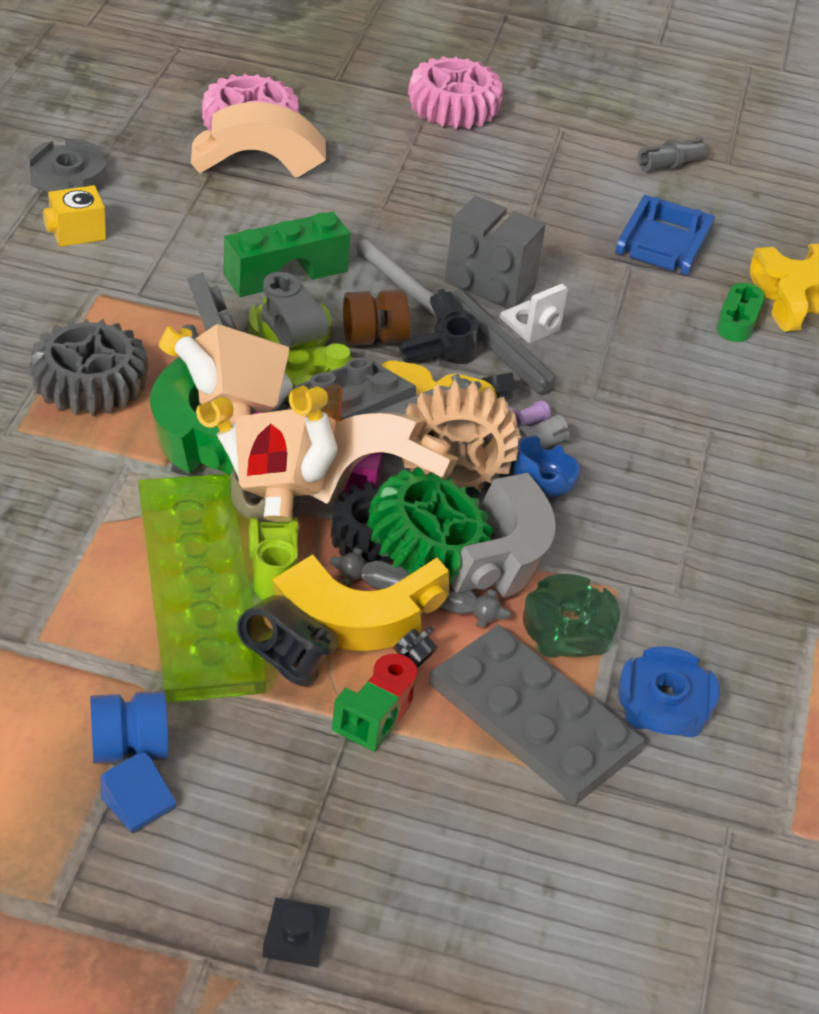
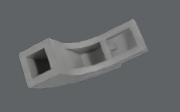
(523, 531)

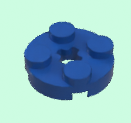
(664, 713)

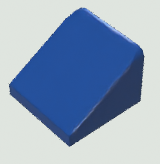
(136, 792)

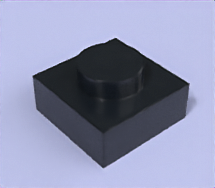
(296, 932)

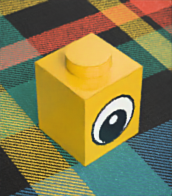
(75, 216)

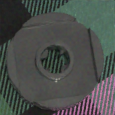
(67, 165)

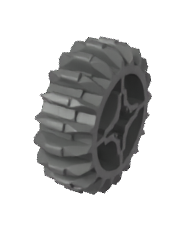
(89, 366)

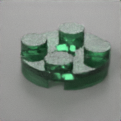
(564, 636)

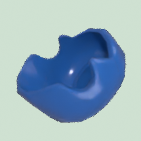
(550, 469)

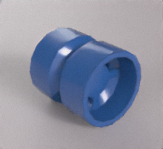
(129, 726)

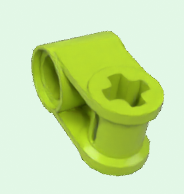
(272, 551)

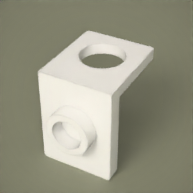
(543, 312)

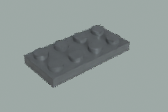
(537, 713)

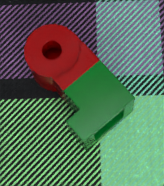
(380, 703)

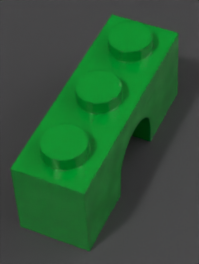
(316, 242)

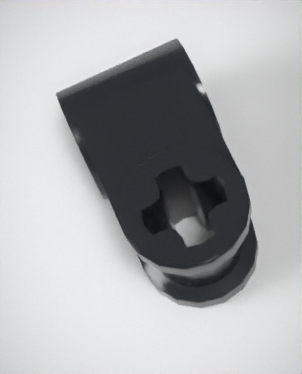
(290, 640)

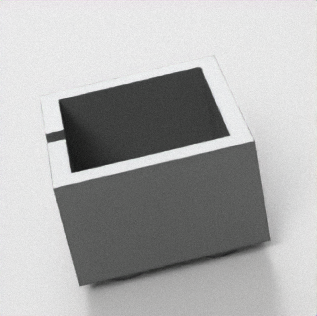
(495, 265)

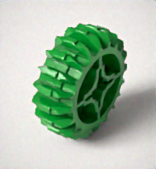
(425, 519)

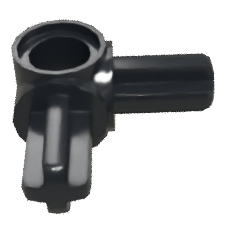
(453, 336)

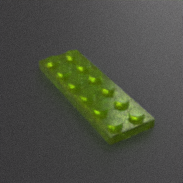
(198, 588)

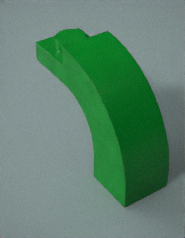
(177, 426)

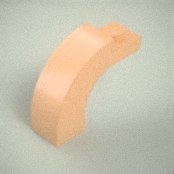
(260, 128)
(386, 433)

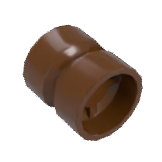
(361, 317)

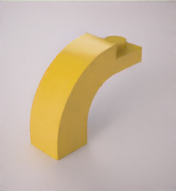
(364, 617)

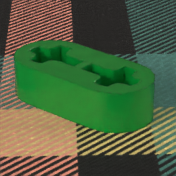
(734, 309)

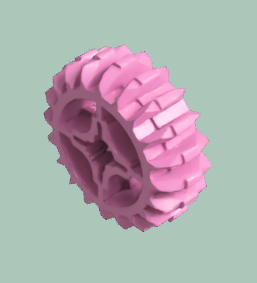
(243, 90)
(455, 92)

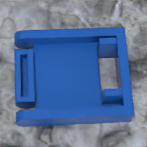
(663, 243)

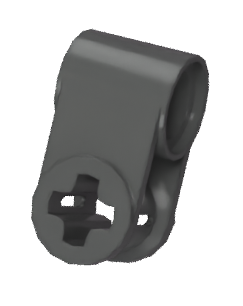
(292, 311)

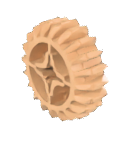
(462, 422)

